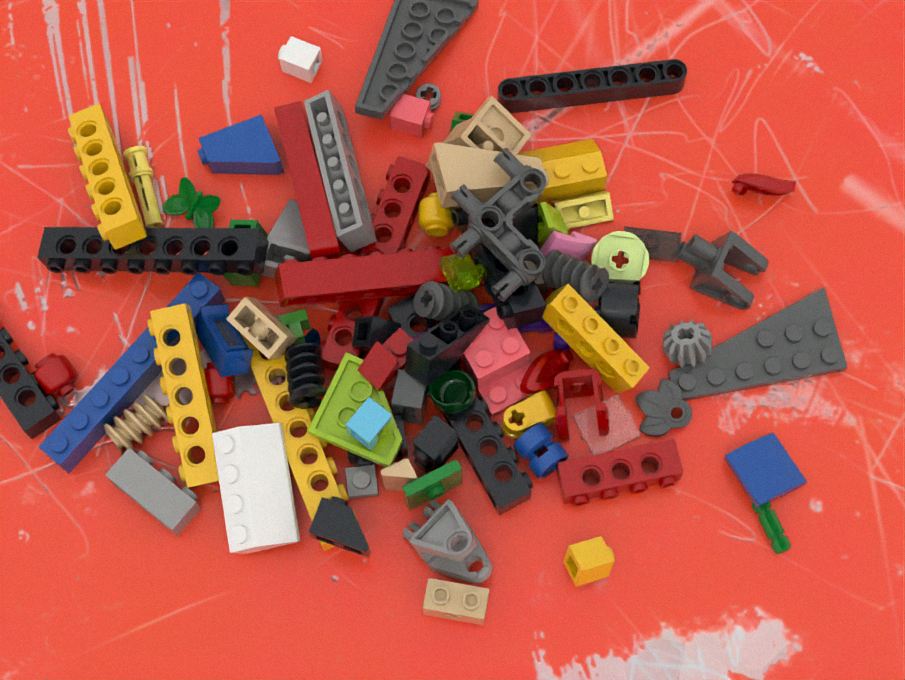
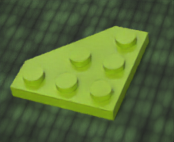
(341, 402)

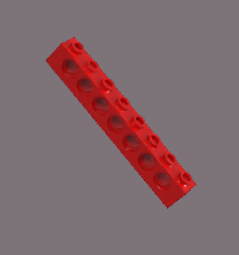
(403, 174)

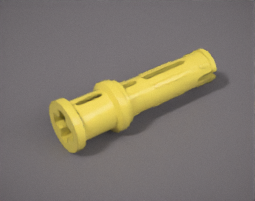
(141, 176)

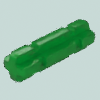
(772, 528)

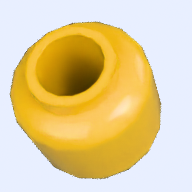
(433, 218)

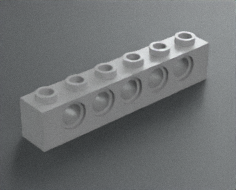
(340, 171)

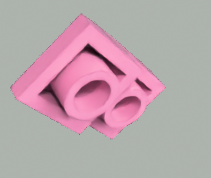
(575, 245)

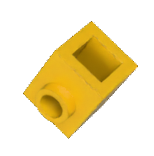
(589, 561)

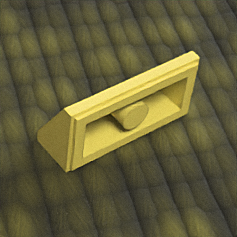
(585, 209)

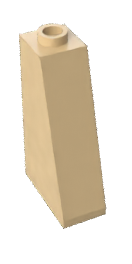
(475, 168)

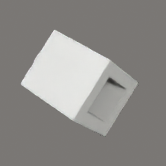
(300, 59)

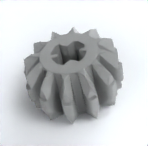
(687, 343)

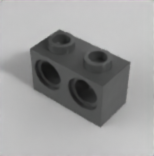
(409, 398)

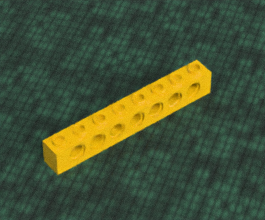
(296, 448)

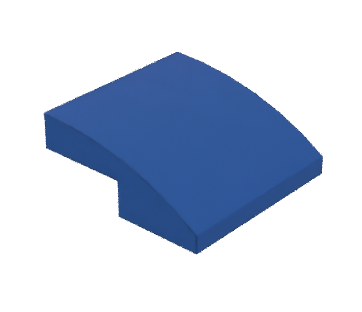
(765, 469)

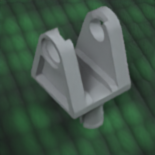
(449, 543)

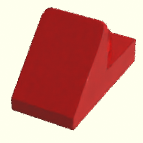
(384, 360)

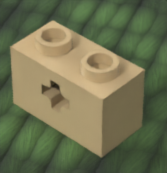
(261, 328)
(456, 601)

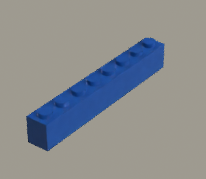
(121, 384)

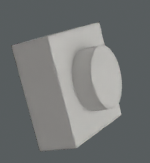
(361, 482)

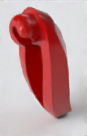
(761, 185)
(544, 369)

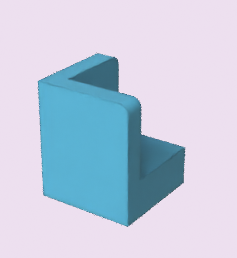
(368, 423)

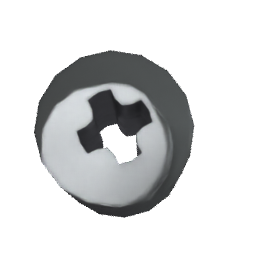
(584, 278)
(439, 302)

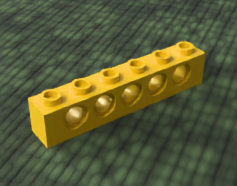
(106, 177)
(160, 324)

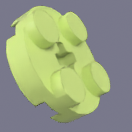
(633, 250)

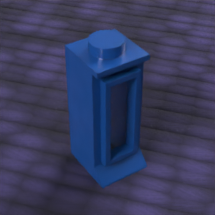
(223, 341)

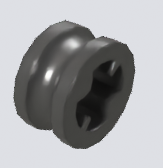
(429, 88)

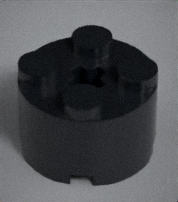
(621, 306)

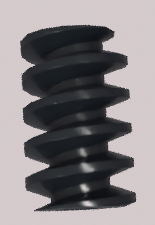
(305, 375)

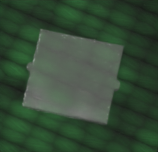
(621, 426)

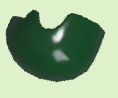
(453, 392)

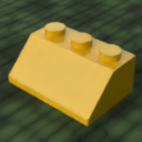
(572, 169)

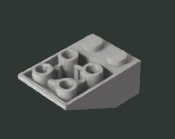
(286, 240)

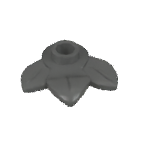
(659, 406)

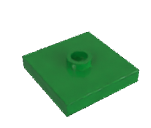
(432, 485)

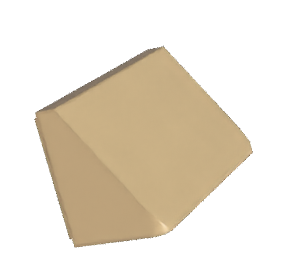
(398, 475)

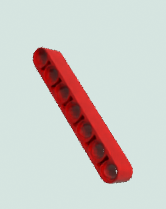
(306, 181)

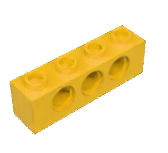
(593, 339)

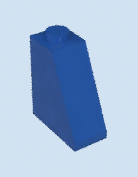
(241, 149)

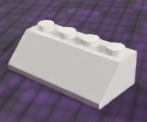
(255, 488)

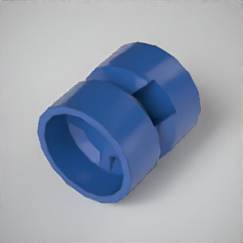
(533, 443)

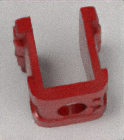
(592, 386)

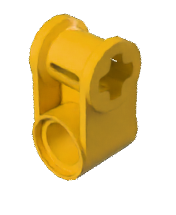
(531, 412)

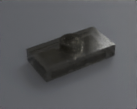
(659, 244)

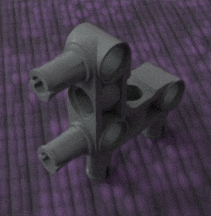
(504, 239)

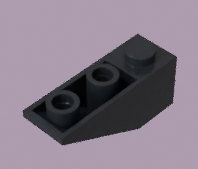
(442, 345)

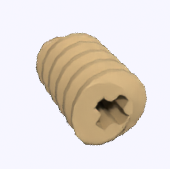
(136, 423)

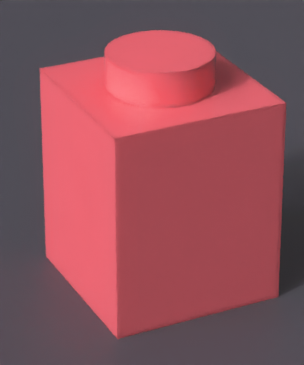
(411, 115)

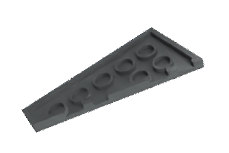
(408, 44)
(780, 349)

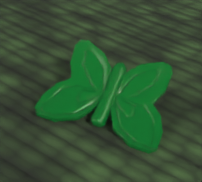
(194, 203)

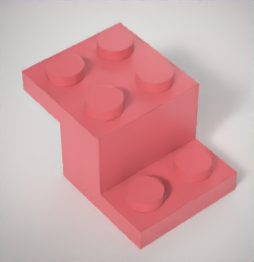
(498, 364)

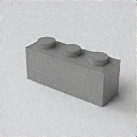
(154, 490)

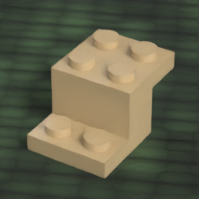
(489, 129)

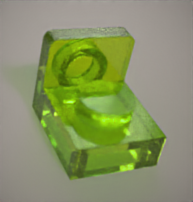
(461, 272)

